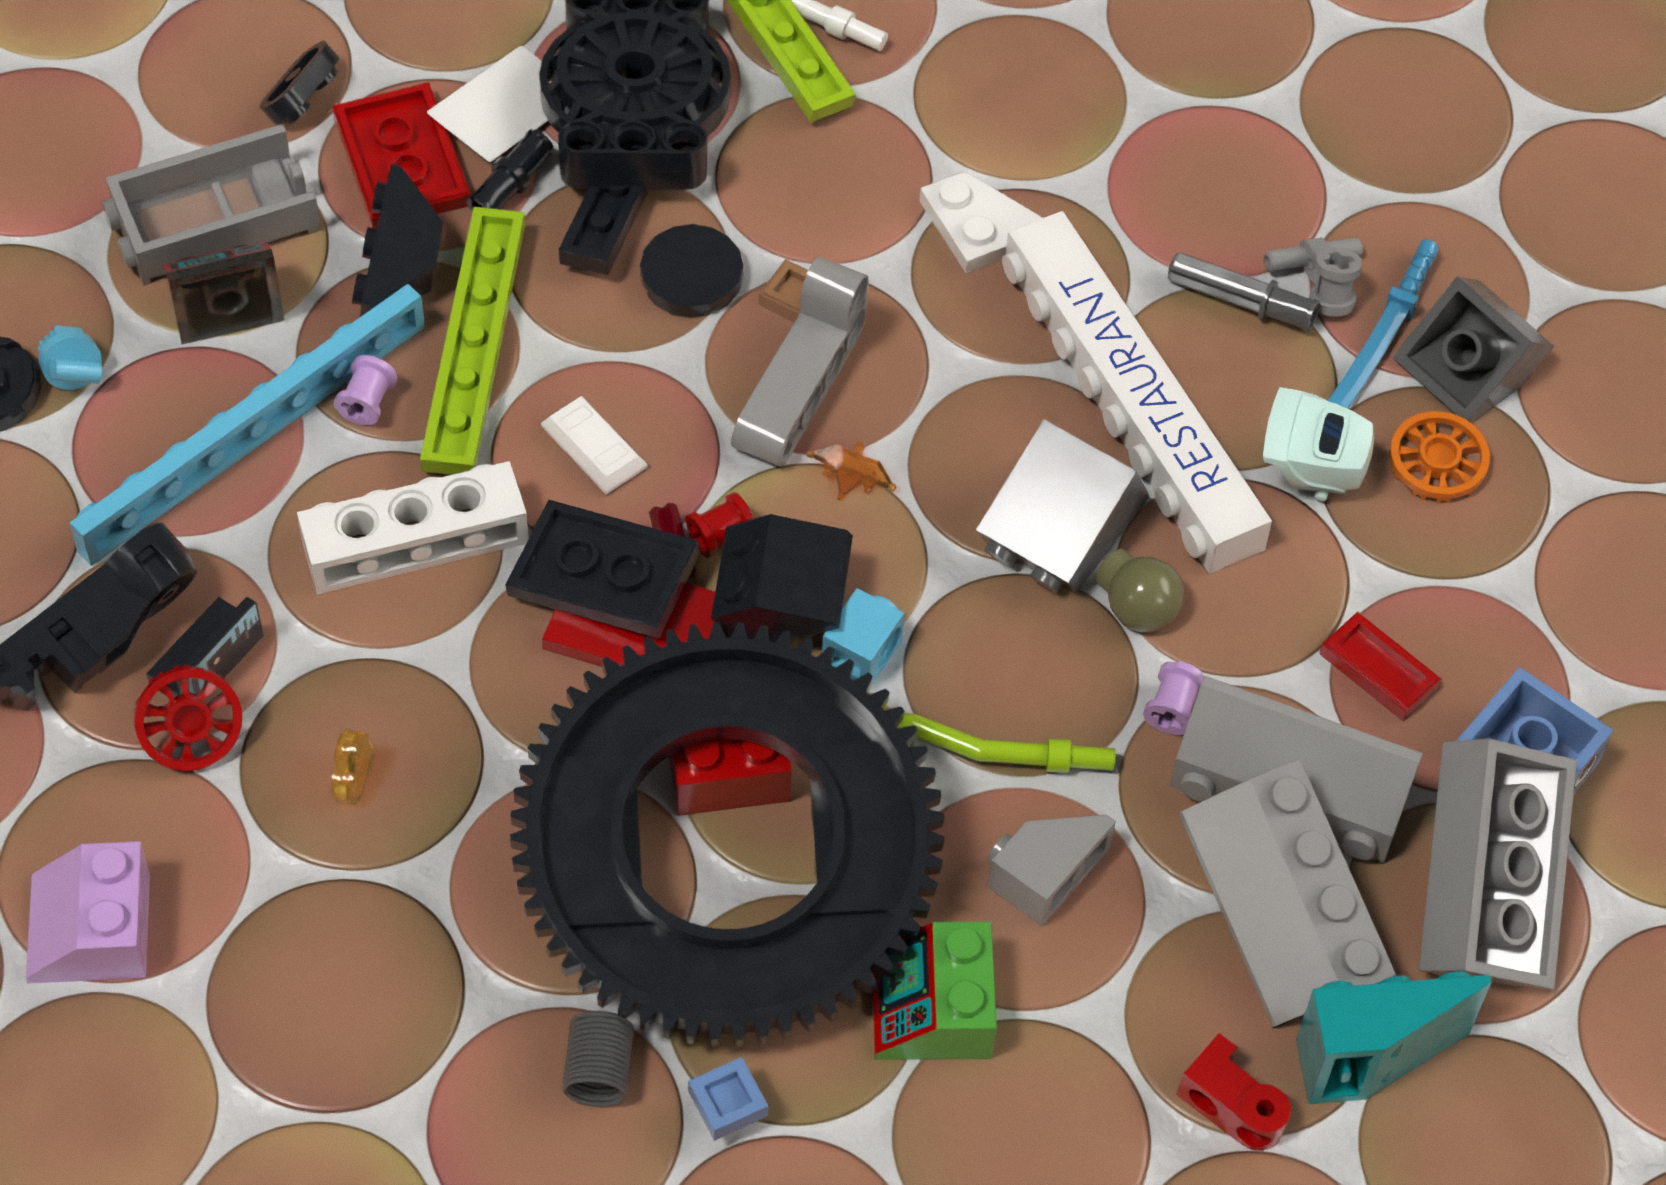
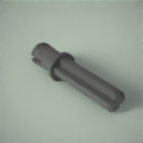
(1244, 291)

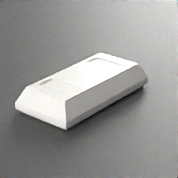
(594, 445)

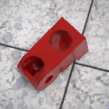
(1234, 1099)

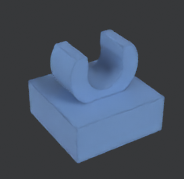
(728, 1098)

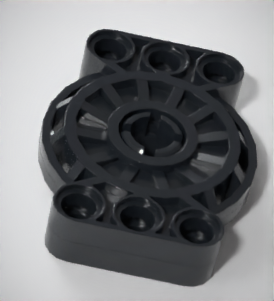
(635, 93)

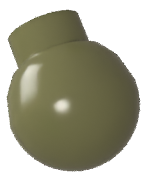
(1141, 590)

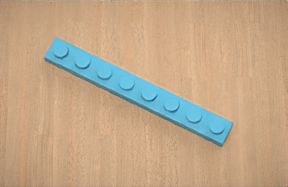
(244, 427)

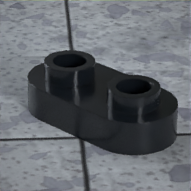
(308, 73)

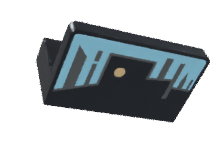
(213, 642)

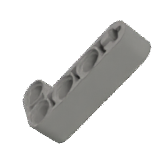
(806, 362)

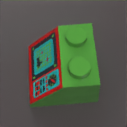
(938, 996)

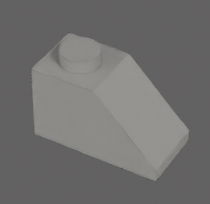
(1047, 861)

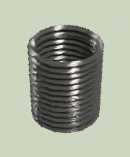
(598, 1058)

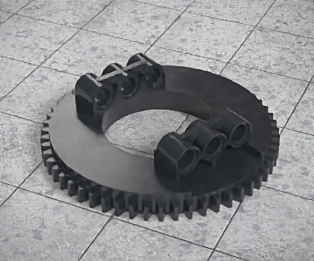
(865, 816)

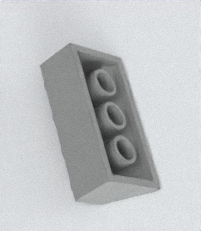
(1354, 774)
(1498, 863)
(1285, 890)

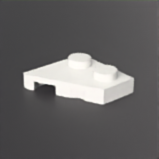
(973, 218)

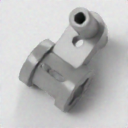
(1329, 266)

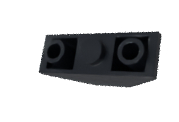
(402, 246)

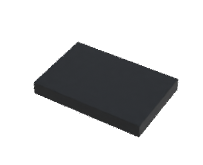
(603, 568)

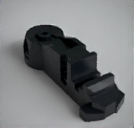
(97, 617)

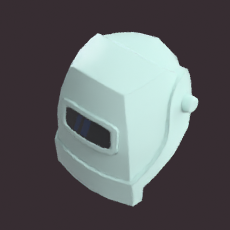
(1317, 443)

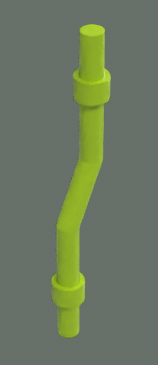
(1056, 755)

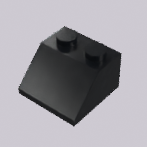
(782, 577)

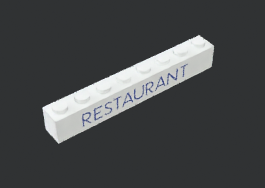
(1136, 393)

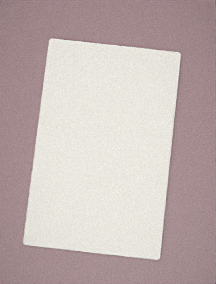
(496, 105)

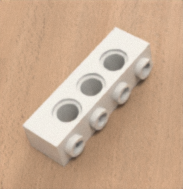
(395, 548)

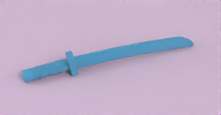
(1399, 305)

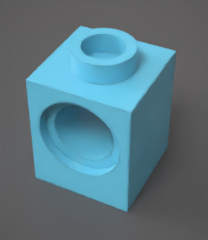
(867, 634)

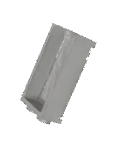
(209, 201)

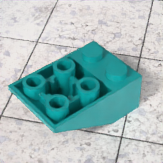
(1373, 1034)

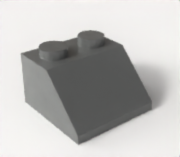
(1472, 349)

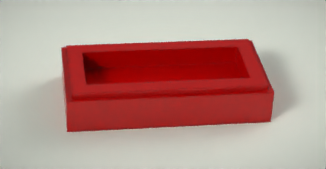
(1380, 666)

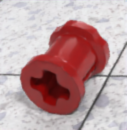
(711, 525)

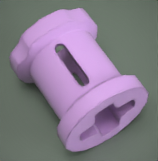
(365, 390)
(1174, 698)

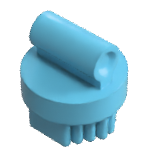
(69, 358)

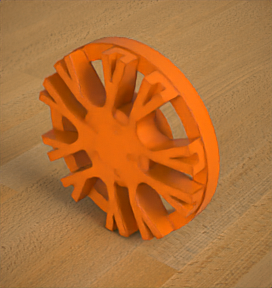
(1439, 456)

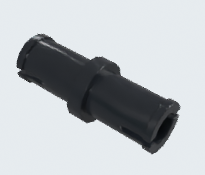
(512, 172)

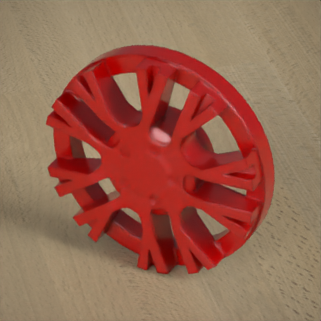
(187, 718)

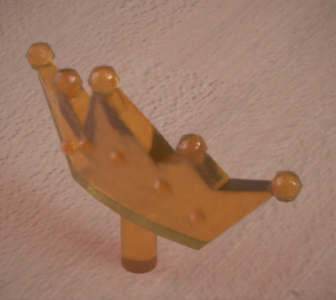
(852, 468)

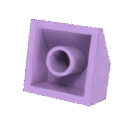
(90, 915)

